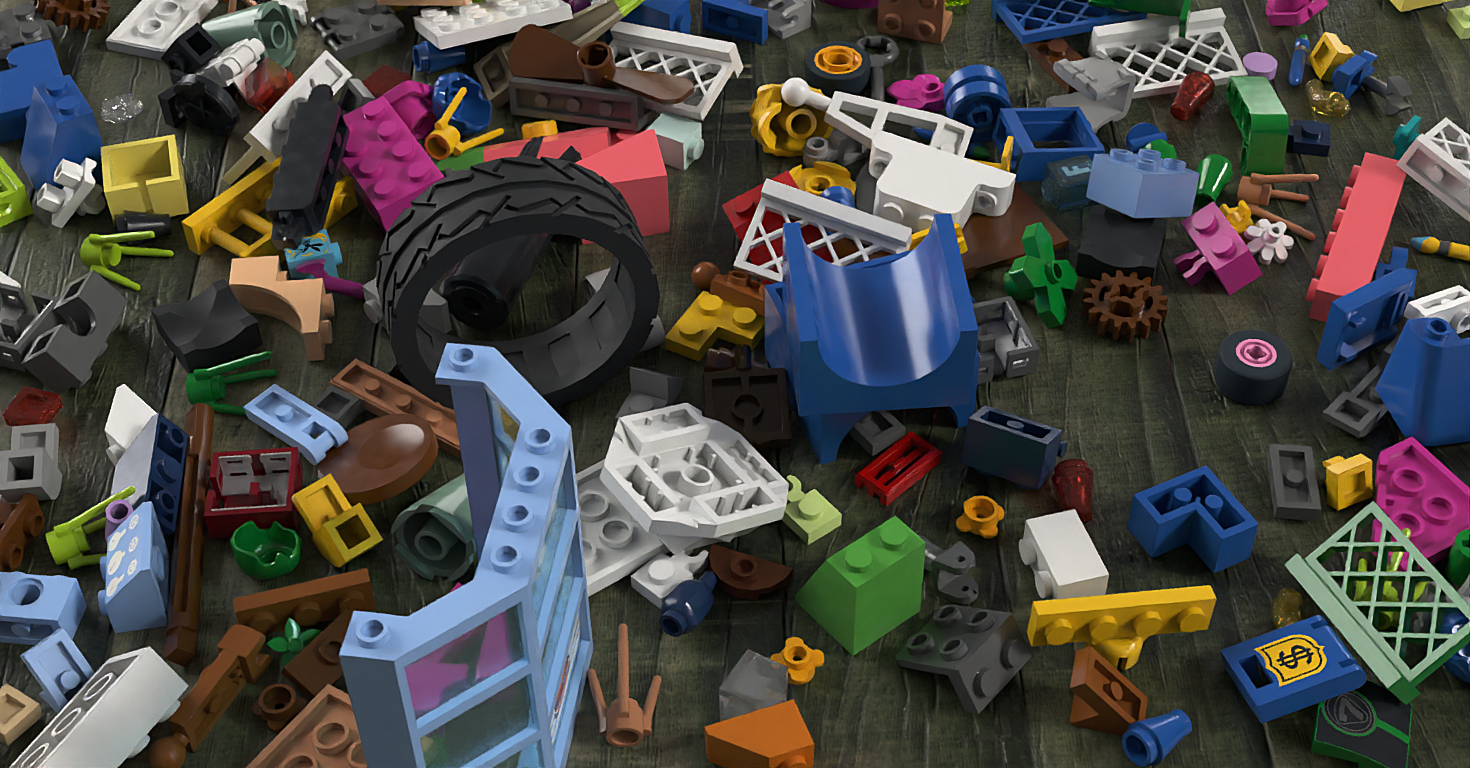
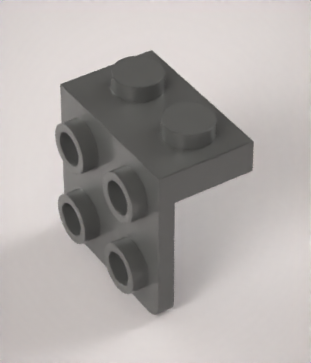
(972, 647)

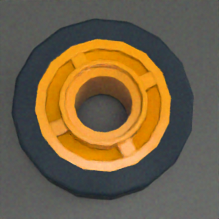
(838, 68)

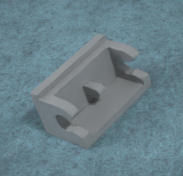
(786, 16)

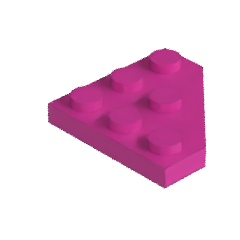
(1420, 496)

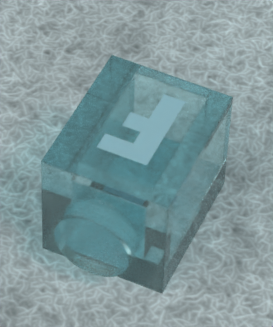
(1067, 183)

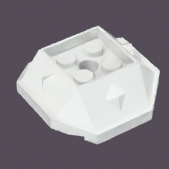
(690, 478)

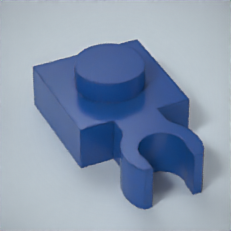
(1349, 77)

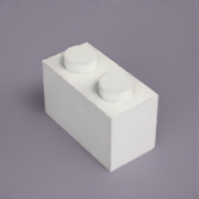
(1062, 557)

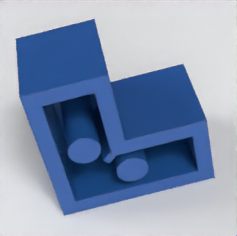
(1195, 512)

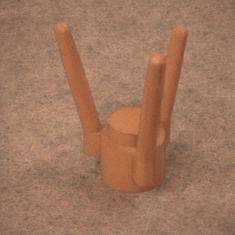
(1257, 193)
(624, 721)

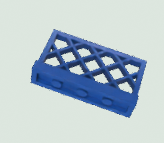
(1021, 13)

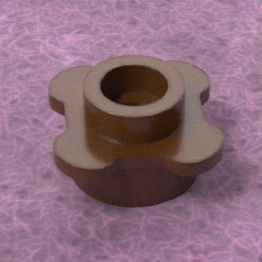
(274, 697)

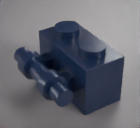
(1011, 447)

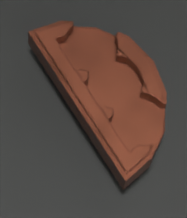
(745, 574)

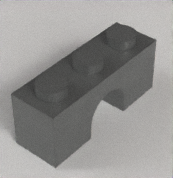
(64, 356)

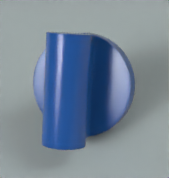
(1141, 135)

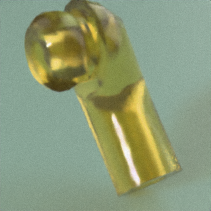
(1326, 101)
(1285, 607)

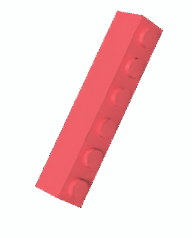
(1359, 233)

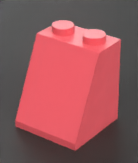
(640, 176)

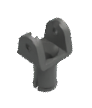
(950, 572)

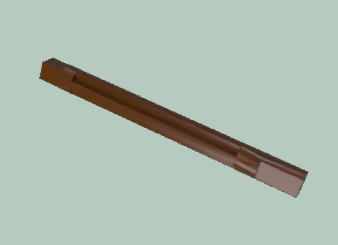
(190, 539)

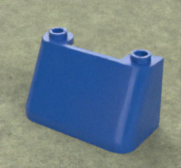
(1429, 383)

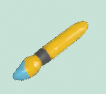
(1432, 245)

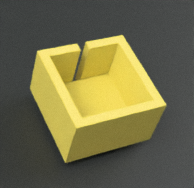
(144, 177)

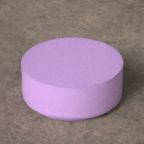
(1260, 65)

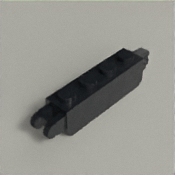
(307, 169)

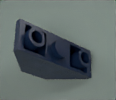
(155, 469)

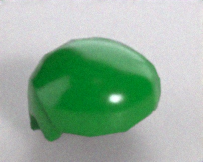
(266, 552)

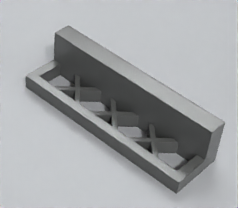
(578, 104)

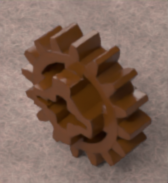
(74, 13)
(1124, 305)

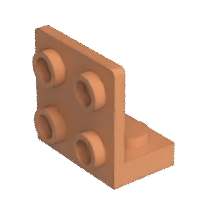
(914, 19)

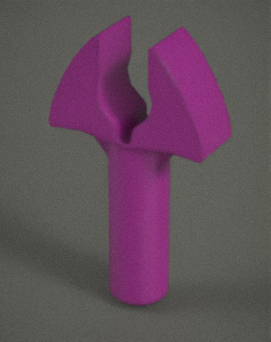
(331, 283)

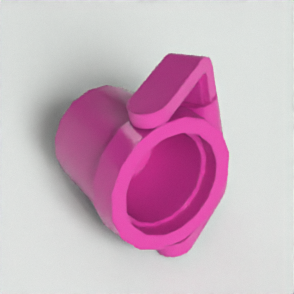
(1292, 11)
(414, 106)

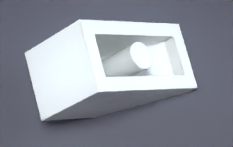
(125, 421)

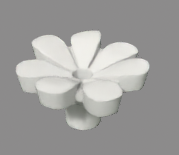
(1269, 241)

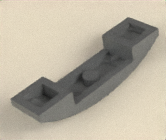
(1362, 408)

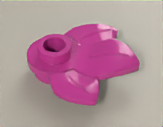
(921, 94)

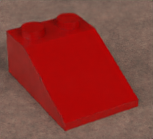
(741, 212)

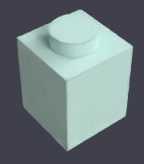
(678, 139)

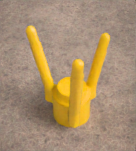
(446, 138)

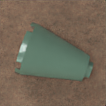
(266, 21)
(438, 533)

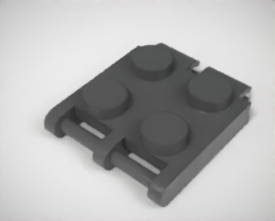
(357, 28)

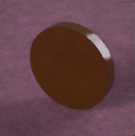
(381, 458)

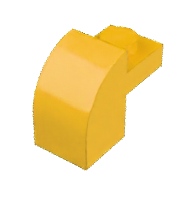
(337, 528)

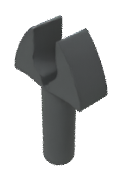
(1392, 91)

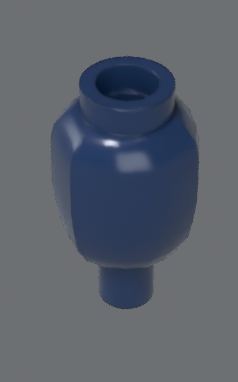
(688, 605)

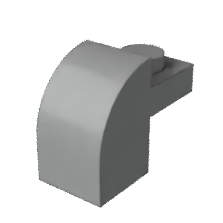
(31, 463)

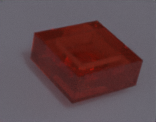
(32, 407)

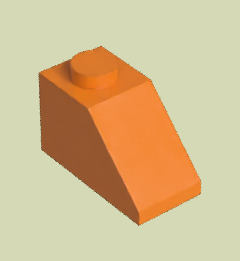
(761, 739)

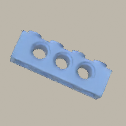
(38, 606)

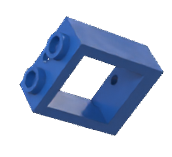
(1044, 124)

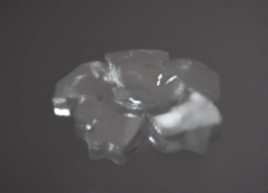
(122, 108)

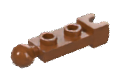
(733, 287)
(212, 695)

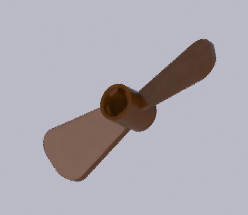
(551, 58)

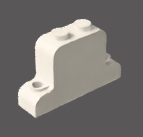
(927, 181)

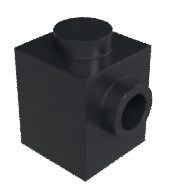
(191, 50)

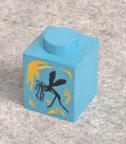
(310, 248)

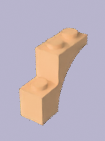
(303, 303)

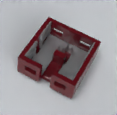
(253, 488)

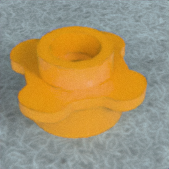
(980, 516)
(803, 670)

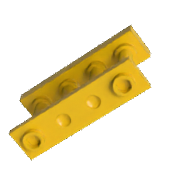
(242, 204)

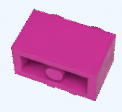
(1217, 250)

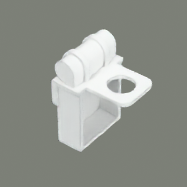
(234, 64)

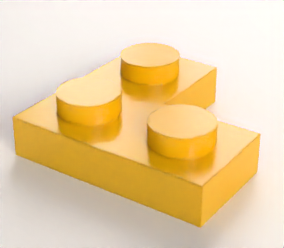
(711, 319)

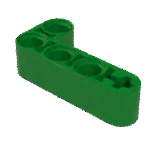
(1261, 123)

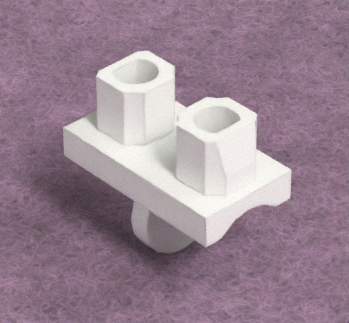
(77, 195)

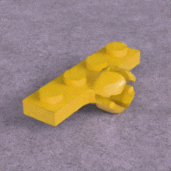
(1122, 621)

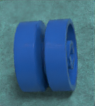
(975, 98)

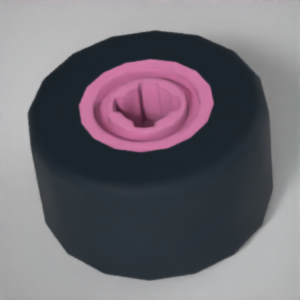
(1252, 367)

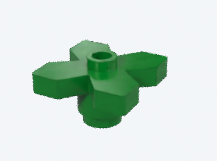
(1041, 276)

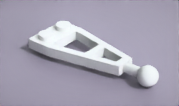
(947, 134)

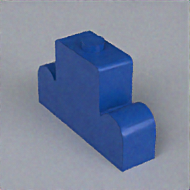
(28, 67)

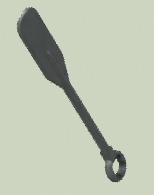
(865, 181)

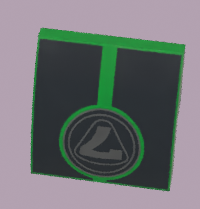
(1364, 727)

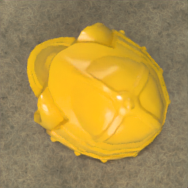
(783, 127)

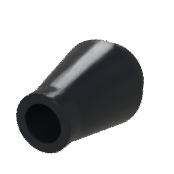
(141, 221)

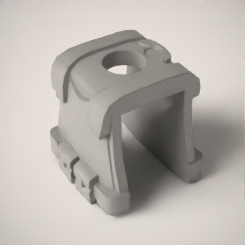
(1095, 81)

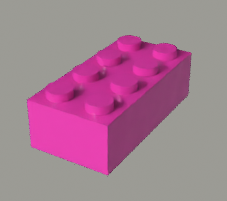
(385, 161)

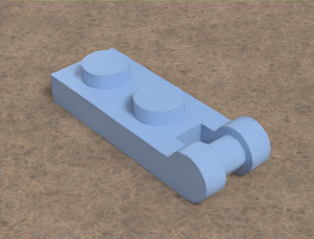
(295, 423)

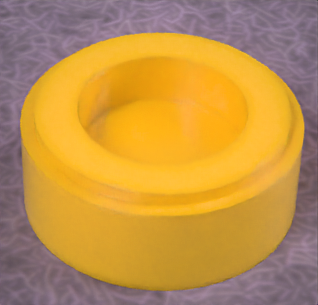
(539, 128)

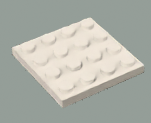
(486, 20)

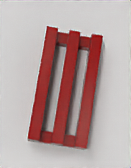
(904, 471)

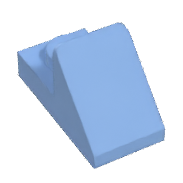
(58, 668)

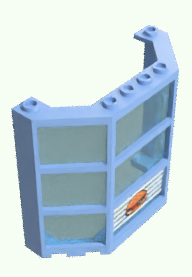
(505, 658)

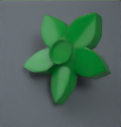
(293, 643)

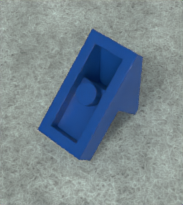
(736, 19)

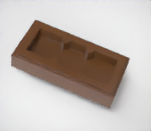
(320, 660)

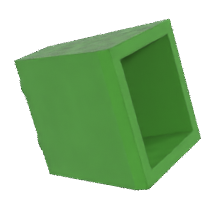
(867, 586)

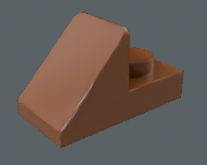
(1103, 695)

